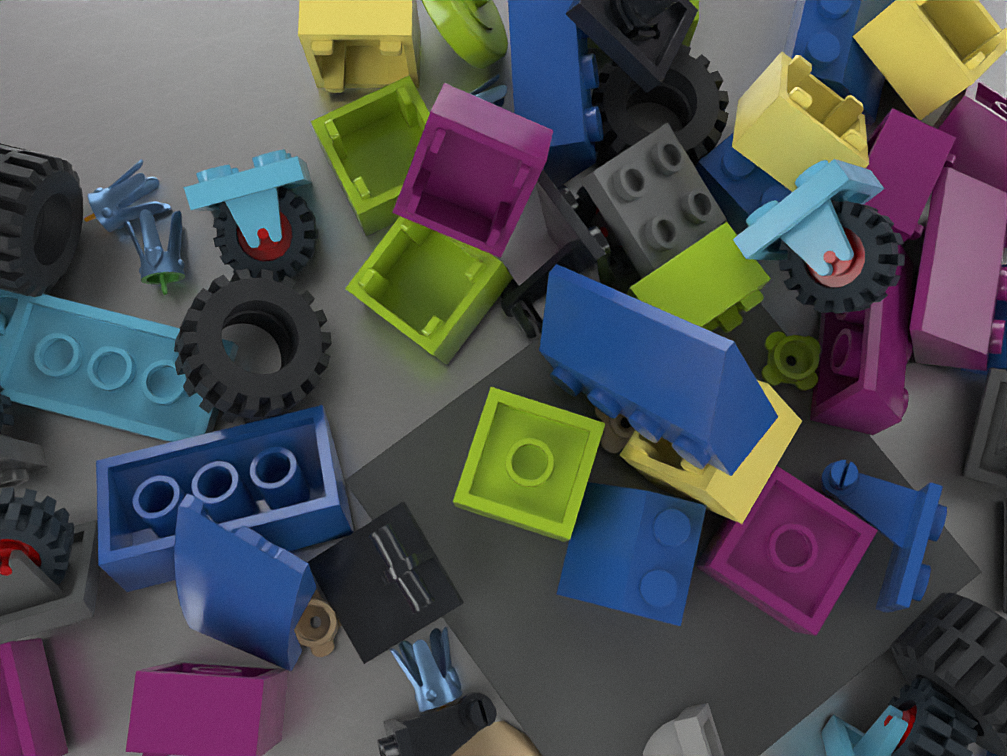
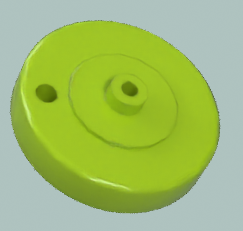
(471, 29)

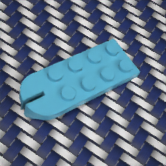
(98, 367)

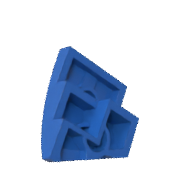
(239, 586)

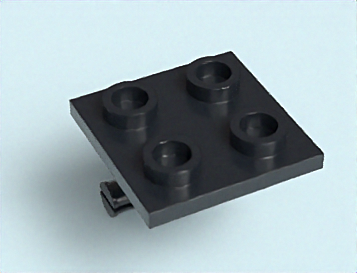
(580, 250)
(384, 582)
(438, 731)

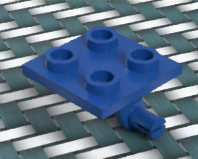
(901, 516)

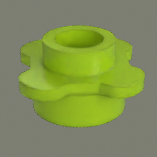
(803, 349)

